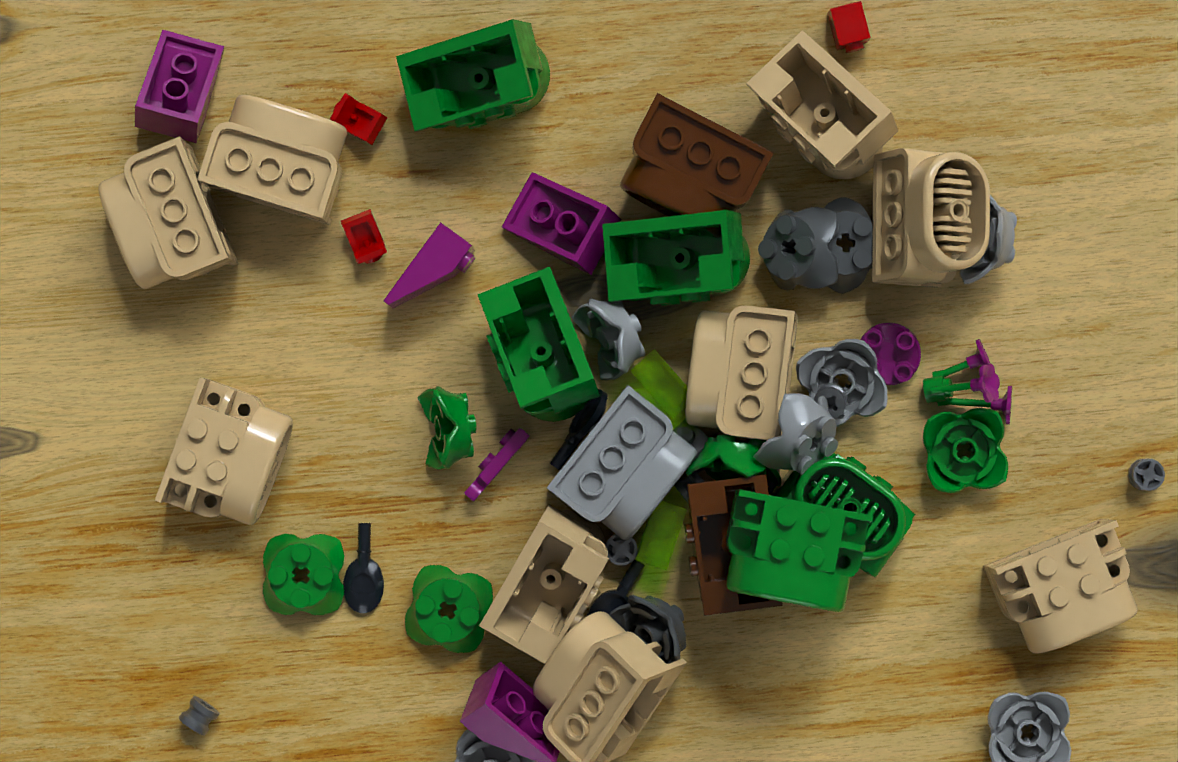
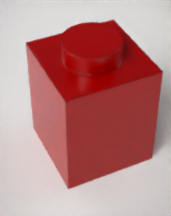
(849, 27)

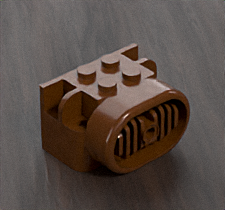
(691, 163)
(709, 520)

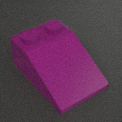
(178, 86)
(560, 222)
(434, 264)
(508, 715)

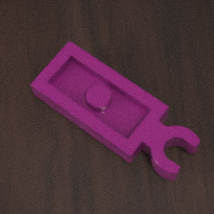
(494, 464)

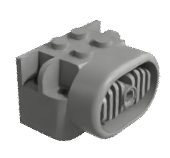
(624, 466)

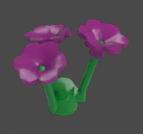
(939, 388)

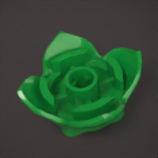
(452, 427)
(726, 459)
(986, 464)
(324, 560)
(467, 591)

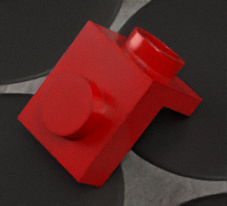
(358, 119)
(364, 237)

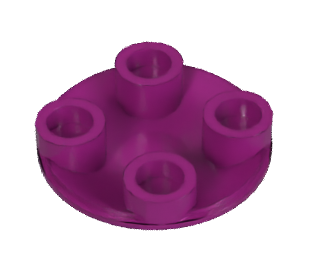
(896, 351)

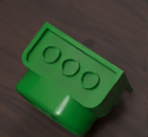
(475, 77)
(675, 258)
(538, 347)
(844, 481)
(794, 550)

